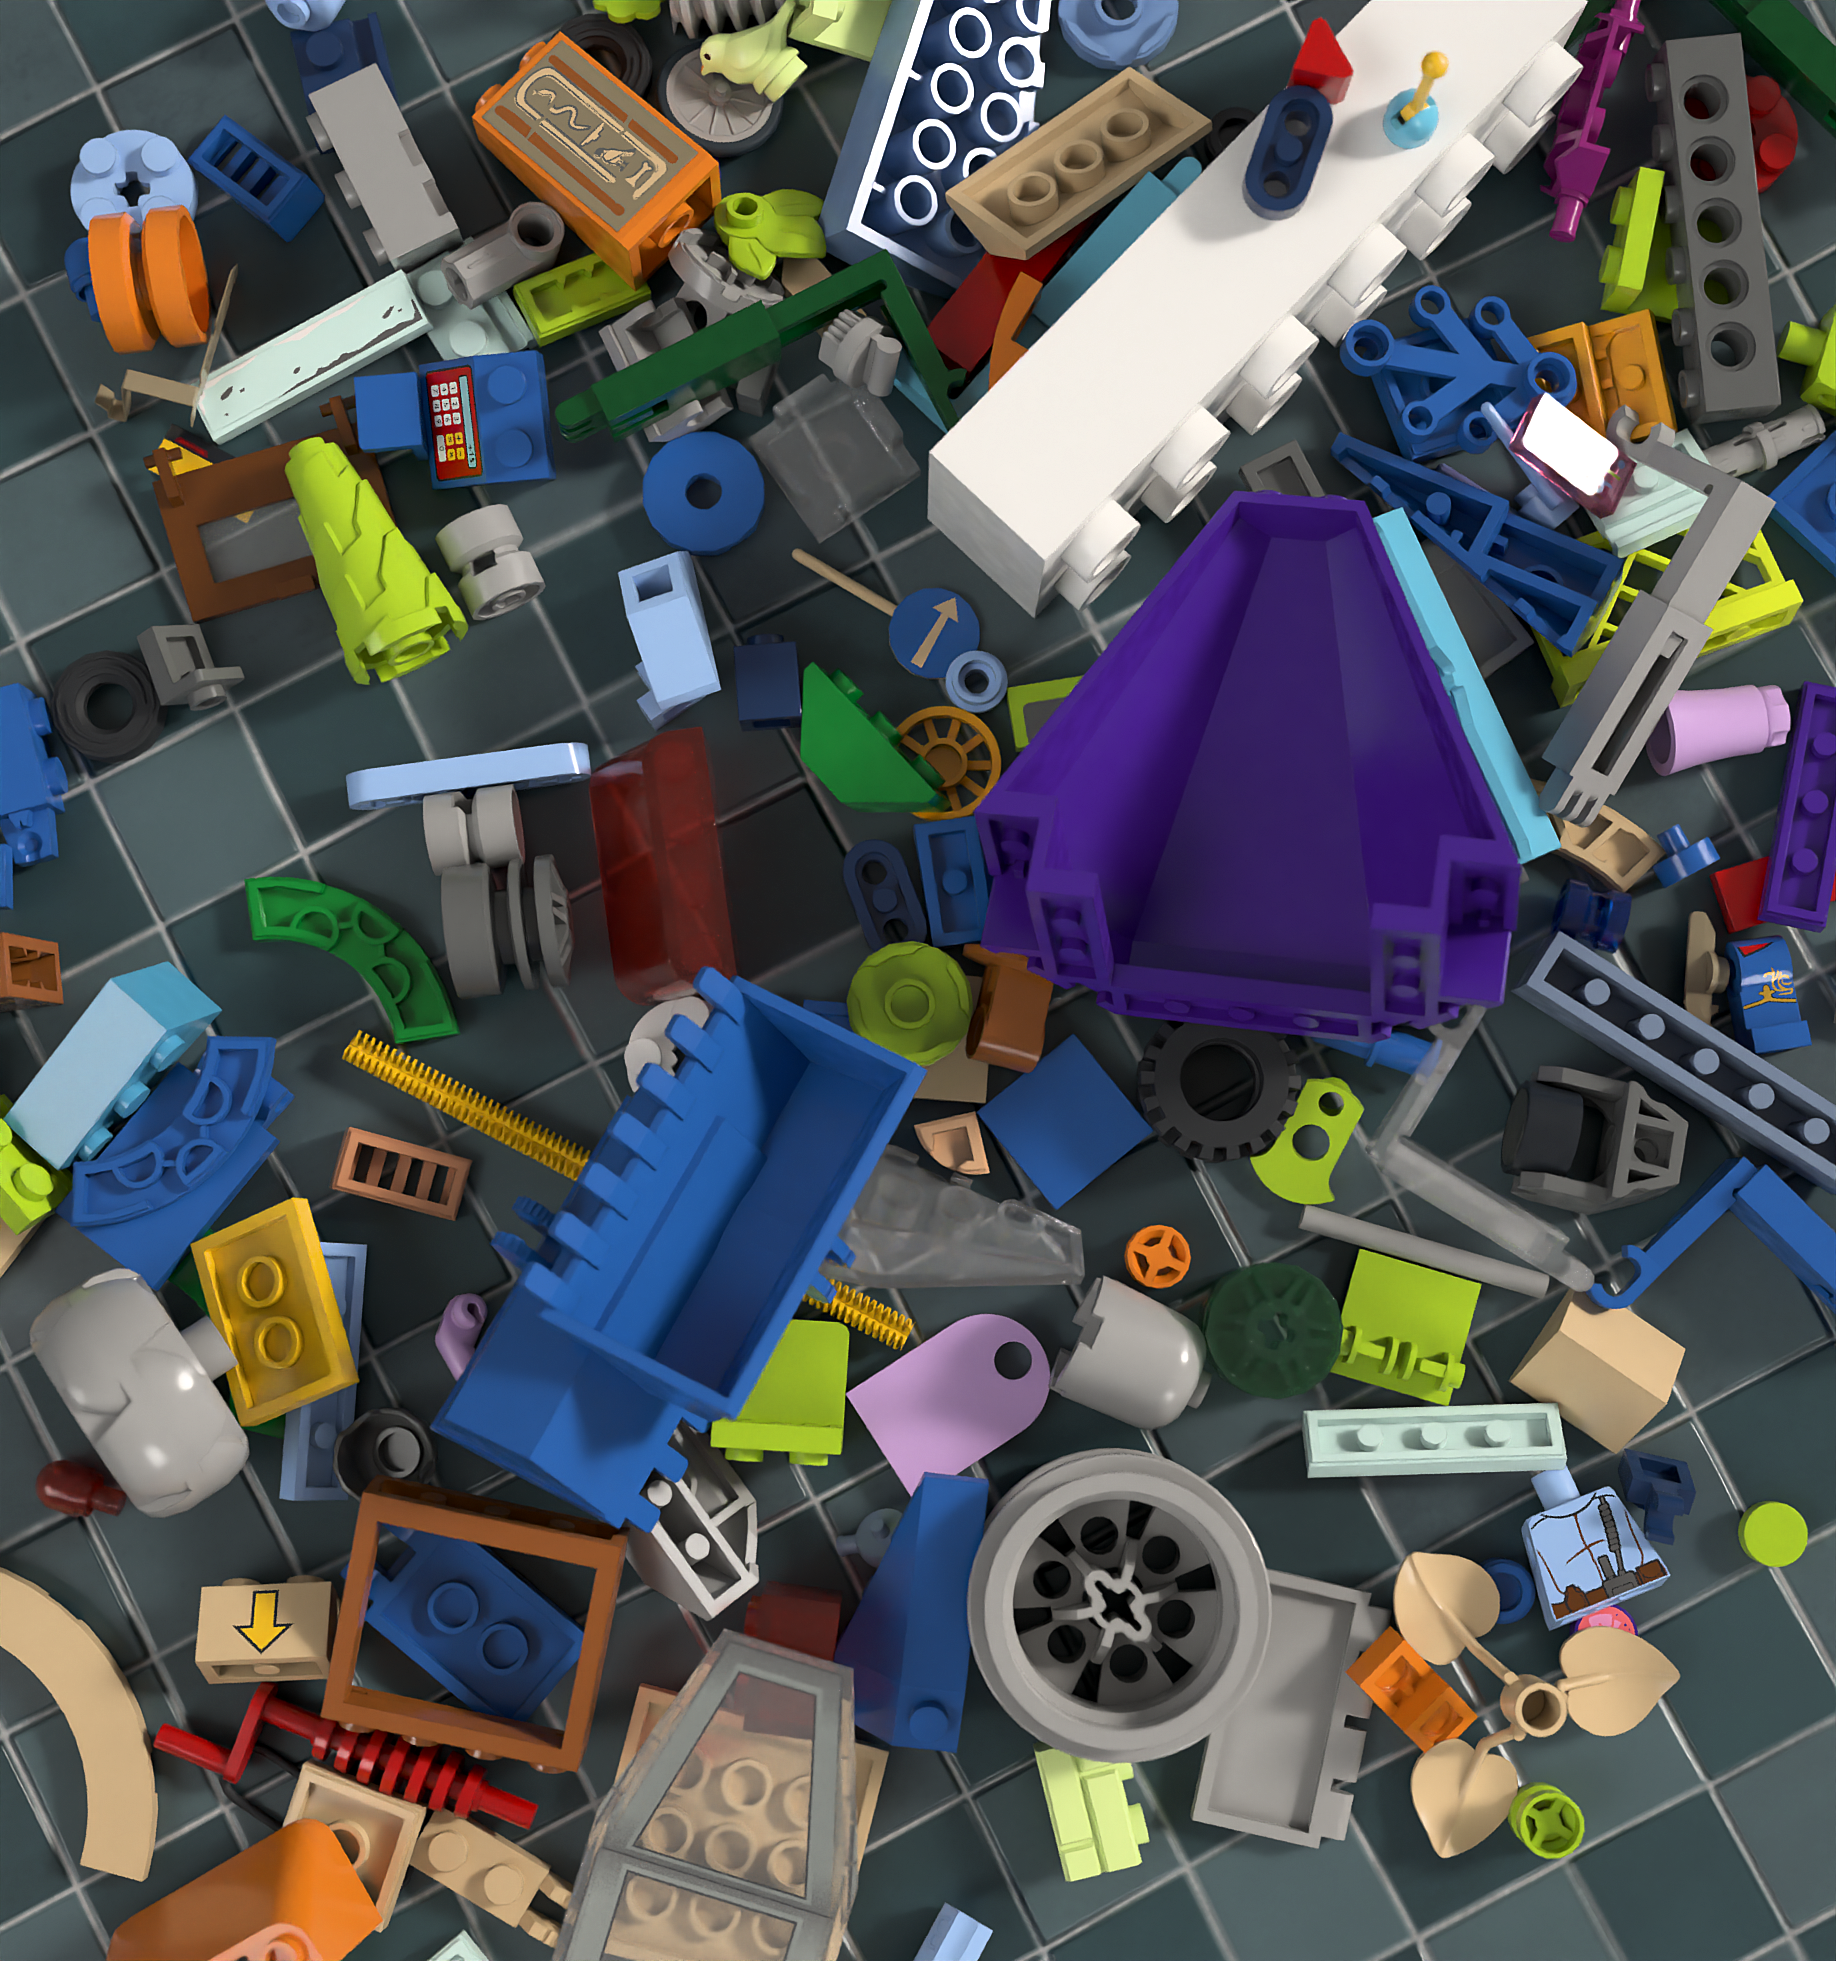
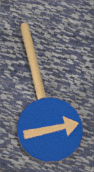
(924, 629)

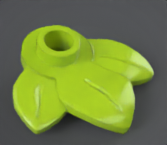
(768, 228)

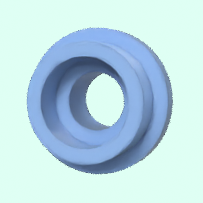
(981, 663)

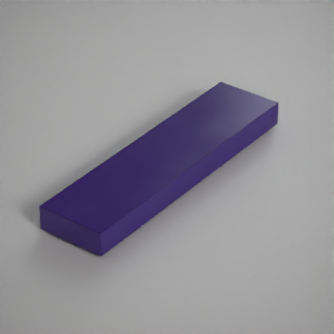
(1804, 832)

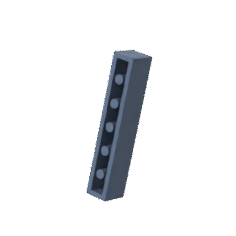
(1683, 1056)

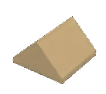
(1601, 1369)

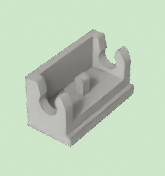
(647, 332)

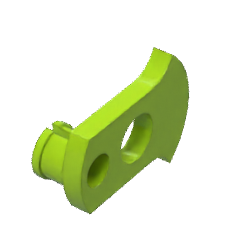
(1304, 1178)

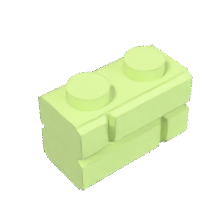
(1090, 1813)

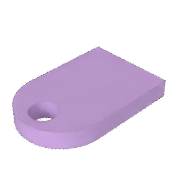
(947, 1400)

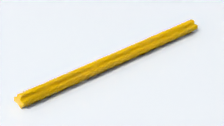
(569, 1161)

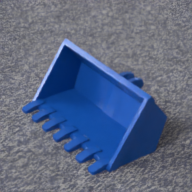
(820, 1114)
(559, 1406)

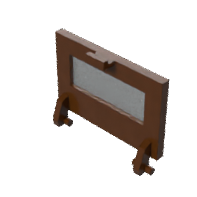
(239, 521)

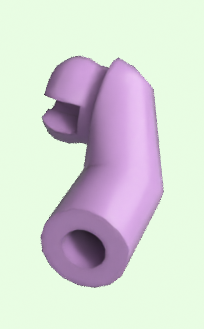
(460, 1330)

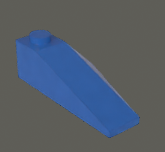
(912, 1624)

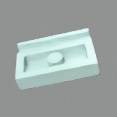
(464, 332)
(1652, 505)

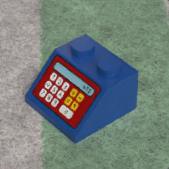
(487, 420)

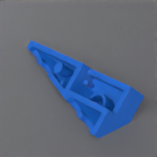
(1535, 571)

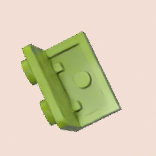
(1636, 261)
(795, 1400)

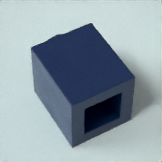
(768, 683)

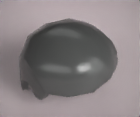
(387, 1444)

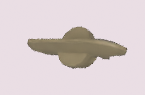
(1704, 969)

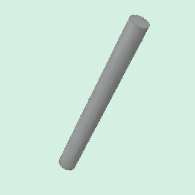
(1424, 1251)

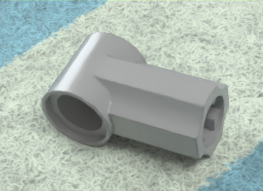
(502, 257)

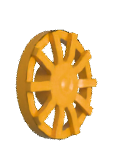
(951, 758)

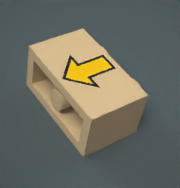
(267, 1630)

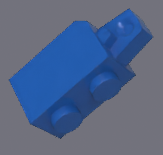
(28, 777)

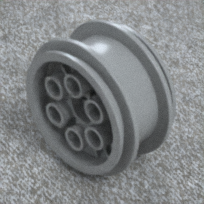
(1139, 1713)

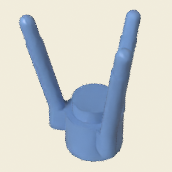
(1541, 500)

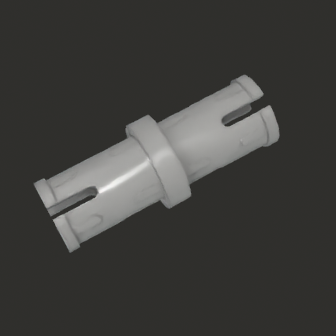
(1765, 443)

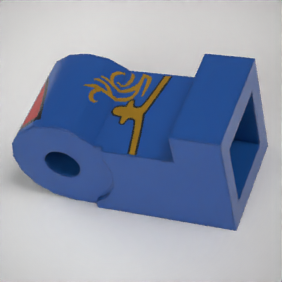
(1764, 996)

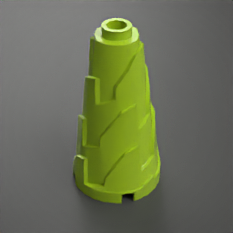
(375, 583)

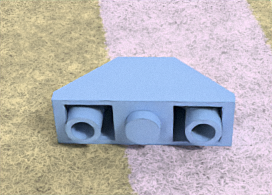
(670, 628)

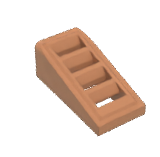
(347, 1161)

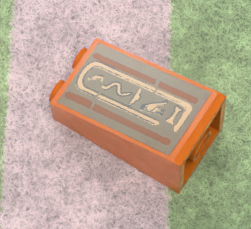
(599, 157)

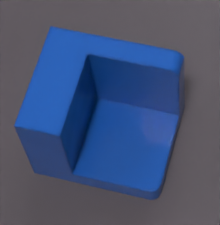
(391, 414)

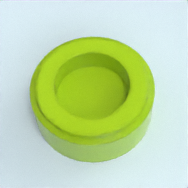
(1773, 1533)

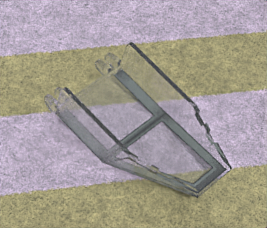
(729, 1820)

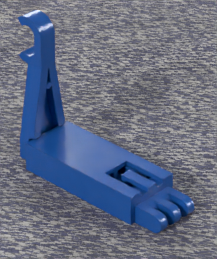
(1763, 1206)

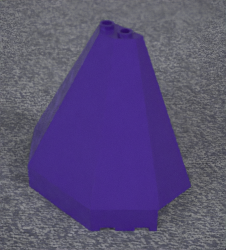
(1259, 800)

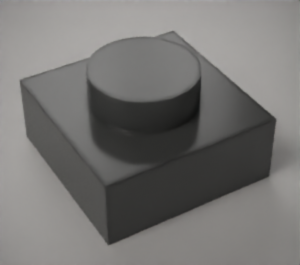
(755, 390)

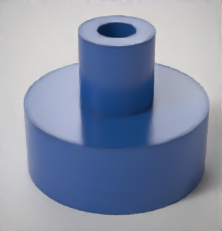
(1682, 856)

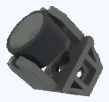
(1637, 1150)

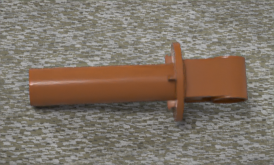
(1009, 1011)

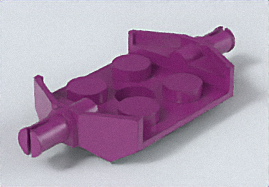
(1574, 158)

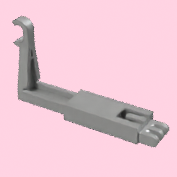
(1656, 636)

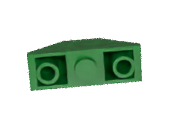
(860, 753)

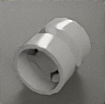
(487, 555)
(473, 829)

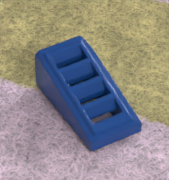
(288, 200)

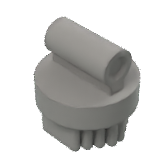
(861, 352)

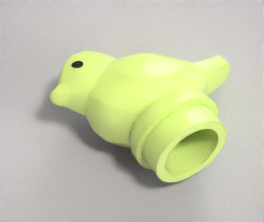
(756, 55)

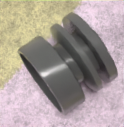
(506, 927)

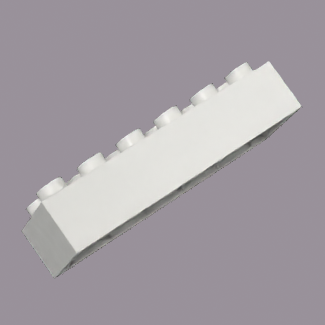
(1222, 304)

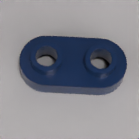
(1287, 156)
(883, 902)

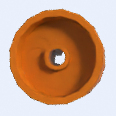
(149, 279)

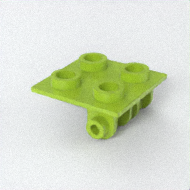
(1405, 1327)

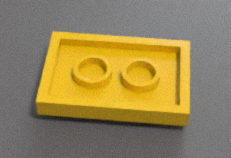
(275, 1311)

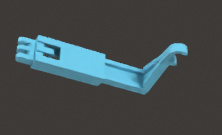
(1082, 270)

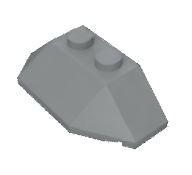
(705, 1533)

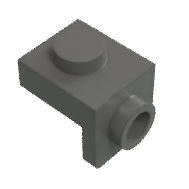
(184, 667)

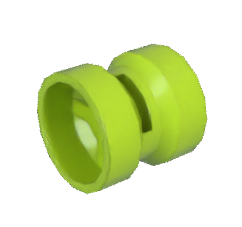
(1557, 1827)

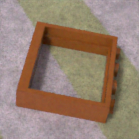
(496, 1525)

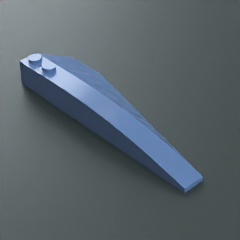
(936, 105)

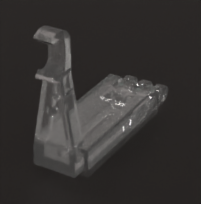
(1454, 1188)

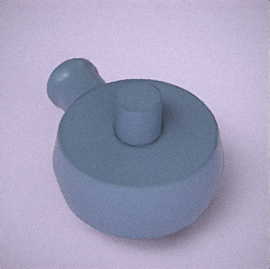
(871, 1536)

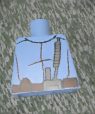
(1585, 1550)

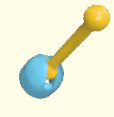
(1416, 106)

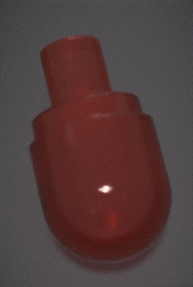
(77, 1490)

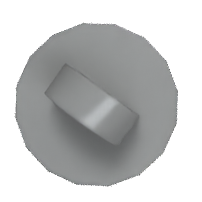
(713, 278)

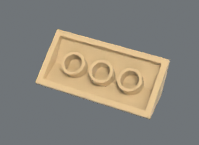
(1075, 165)

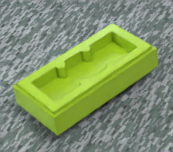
(575, 298)

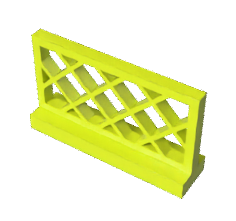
(1733, 618)

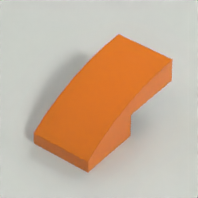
(1015, 314)
(1410, 1691)

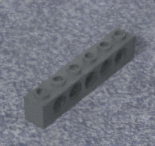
(1715, 75)

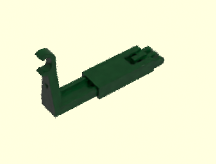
(1778, 40)
(752, 342)

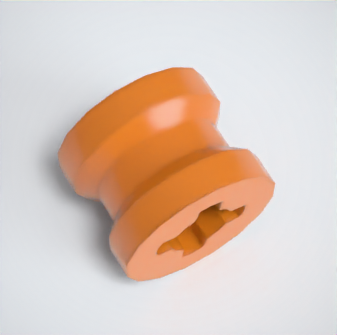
(1170, 1252)

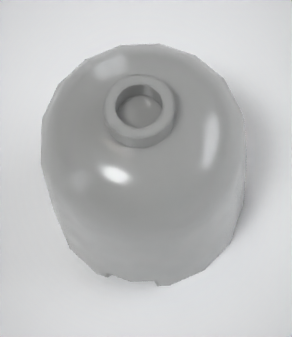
(1132, 1358)

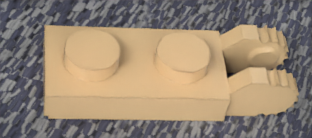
(490, 1872)

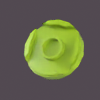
(911, 1001)

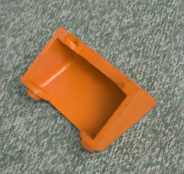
(272, 1902)

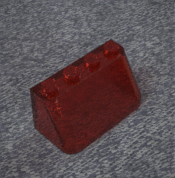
(663, 867)

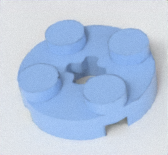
(128, 156)

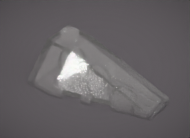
(938, 1233)

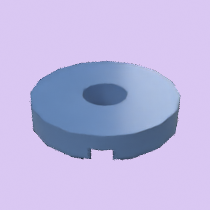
(1117, 42)

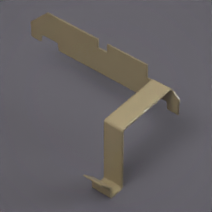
(162, 387)

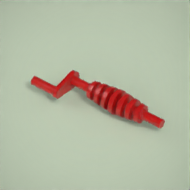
(373, 1751)

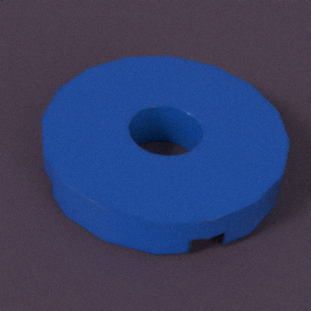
(698, 458)

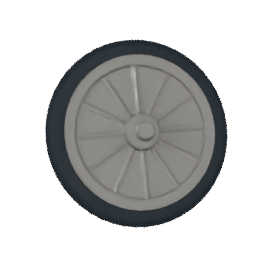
(711, 109)

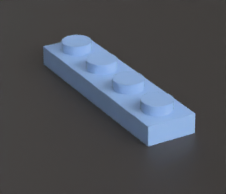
(315, 1426)

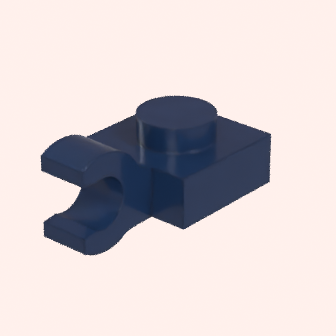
(1660, 1488)

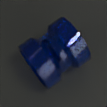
(1592, 915)

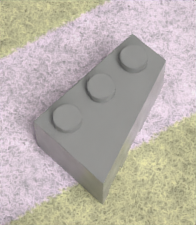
(383, 170)

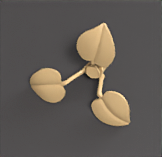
(1608, 1685)

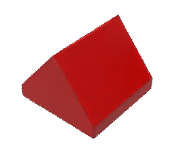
(1322, 64)

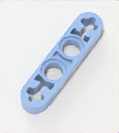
(521, 767)

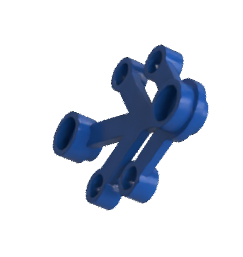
(1466, 366)

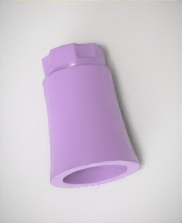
(1717, 726)

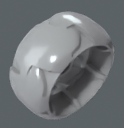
(143, 1390)

